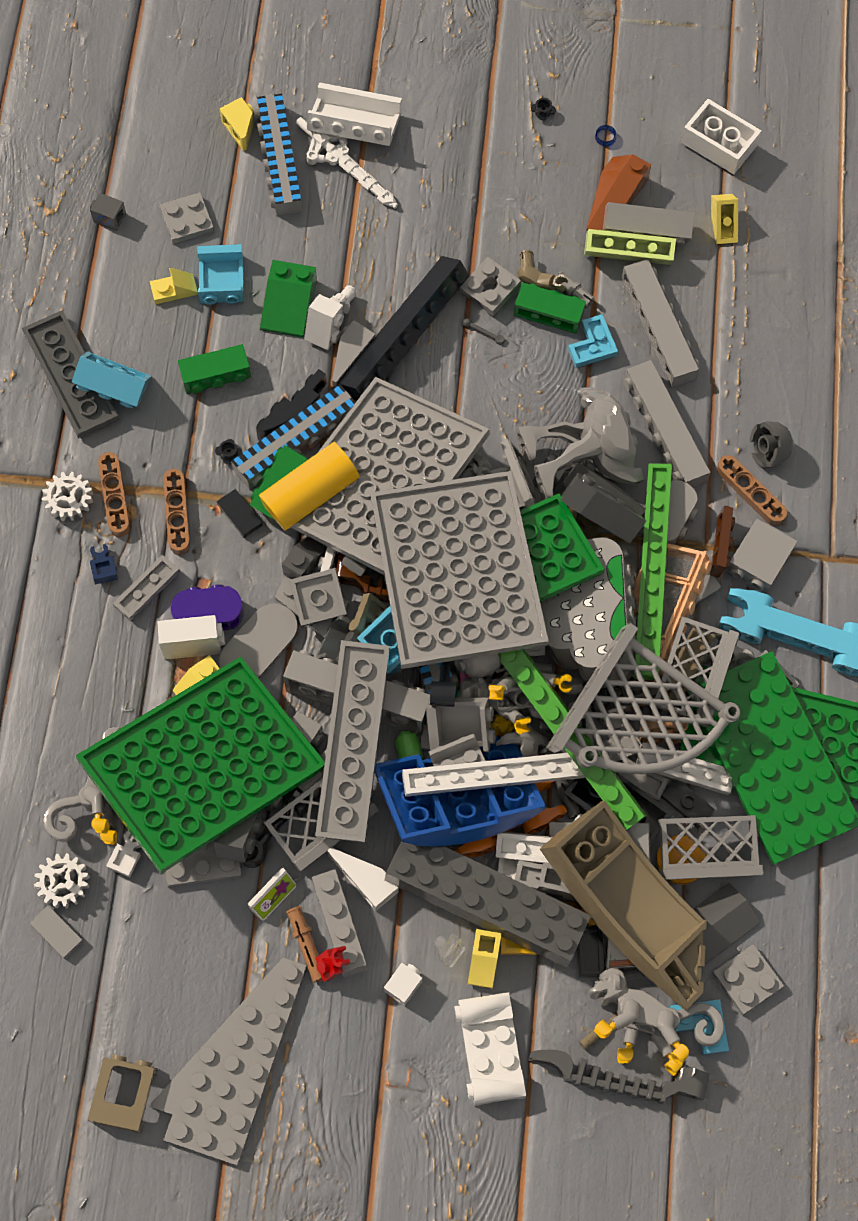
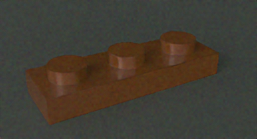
(722, 541)

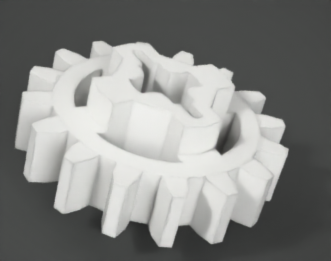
(69, 506)
(57, 889)

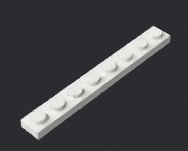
(489, 774)

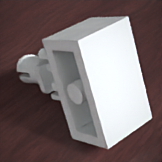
(326, 316)

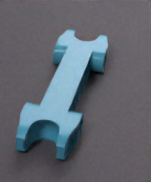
(791, 629)

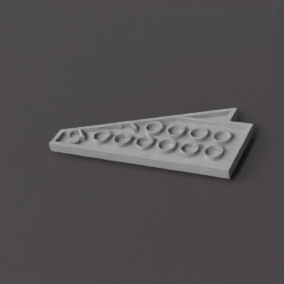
(224, 1081)

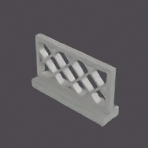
(717, 671)
(318, 845)
(709, 869)

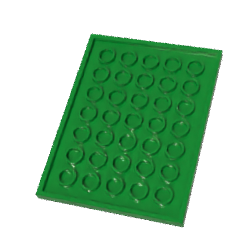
(200, 763)

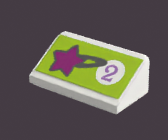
(272, 894)

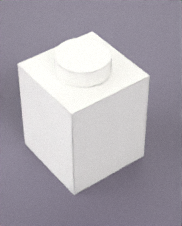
(403, 983)

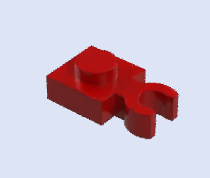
(331, 962)

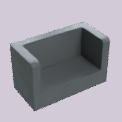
(336, 632)

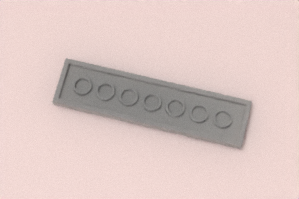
(353, 741)

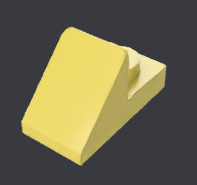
(178, 286)

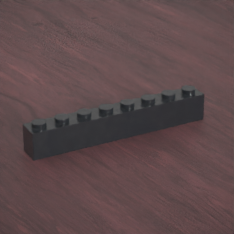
(405, 326)

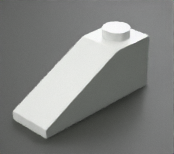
(365, 877)

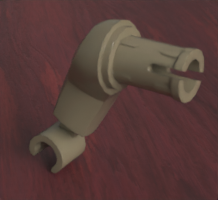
(531, 275)

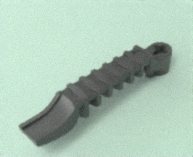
(689, 1082)

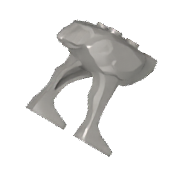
(600, 438)

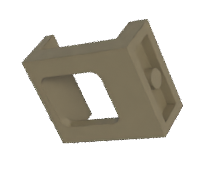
(118, 1115)

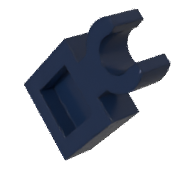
(102, 566)

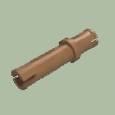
(302, 933)

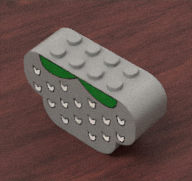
(590, 615)

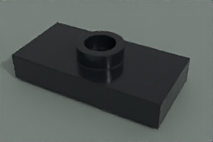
(686, 801)

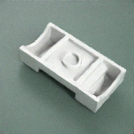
(491, 1049)

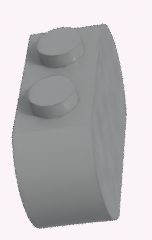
(682, 508)

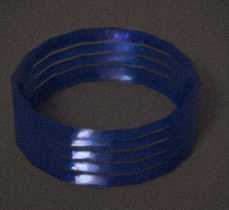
(605, 143)

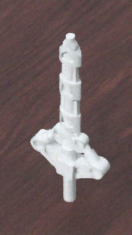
(339, 155)

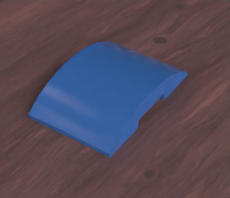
(456, 815)

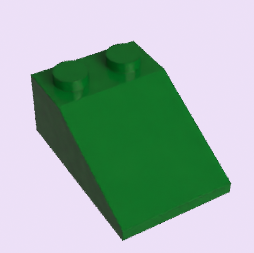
(288, 298)

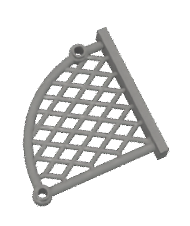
(624, 643)

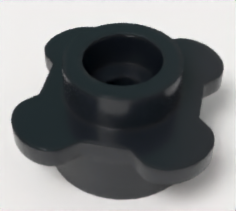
(543, 103)
(226, 445)

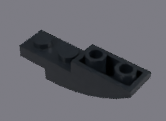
(285, 409)

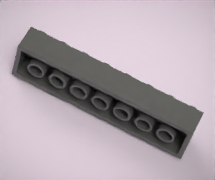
(489, 900)

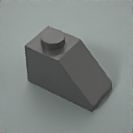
(303, 558)

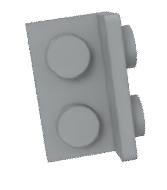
(457, 752)

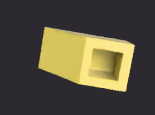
(484, 958)

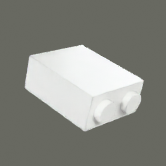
(190, 637)

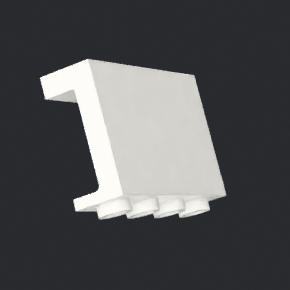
(354, 114)

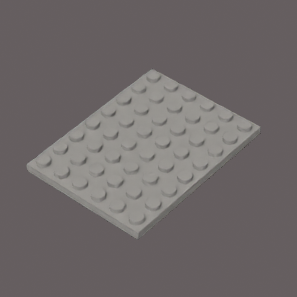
(393, 445)
(458, 570)

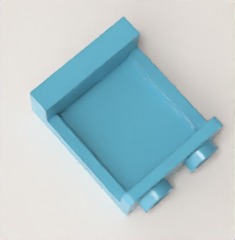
(221, 274)

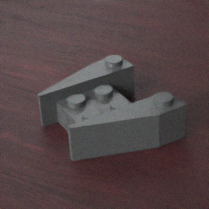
(602, 501)

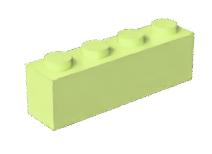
(629, 246)

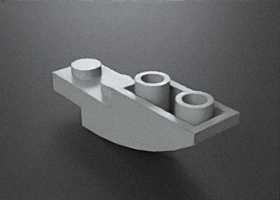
(542, 879)

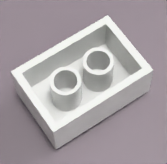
(720, 136)

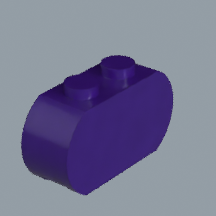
(217, 600)

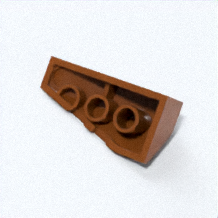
(618, 183)

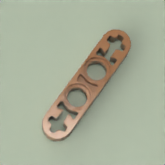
(754, 488)
(114, 494)
(176, 511)

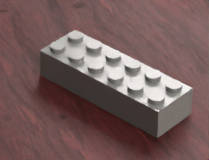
(316, 681)

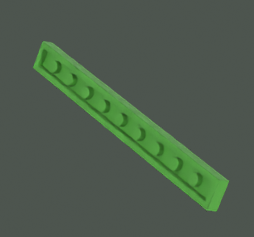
(654, 562)
(553, 712)

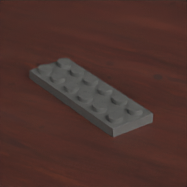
(58, 356)

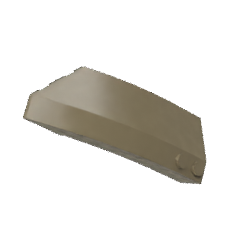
(631, 902)

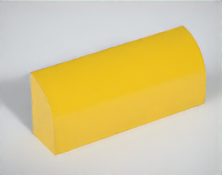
(309, 486)

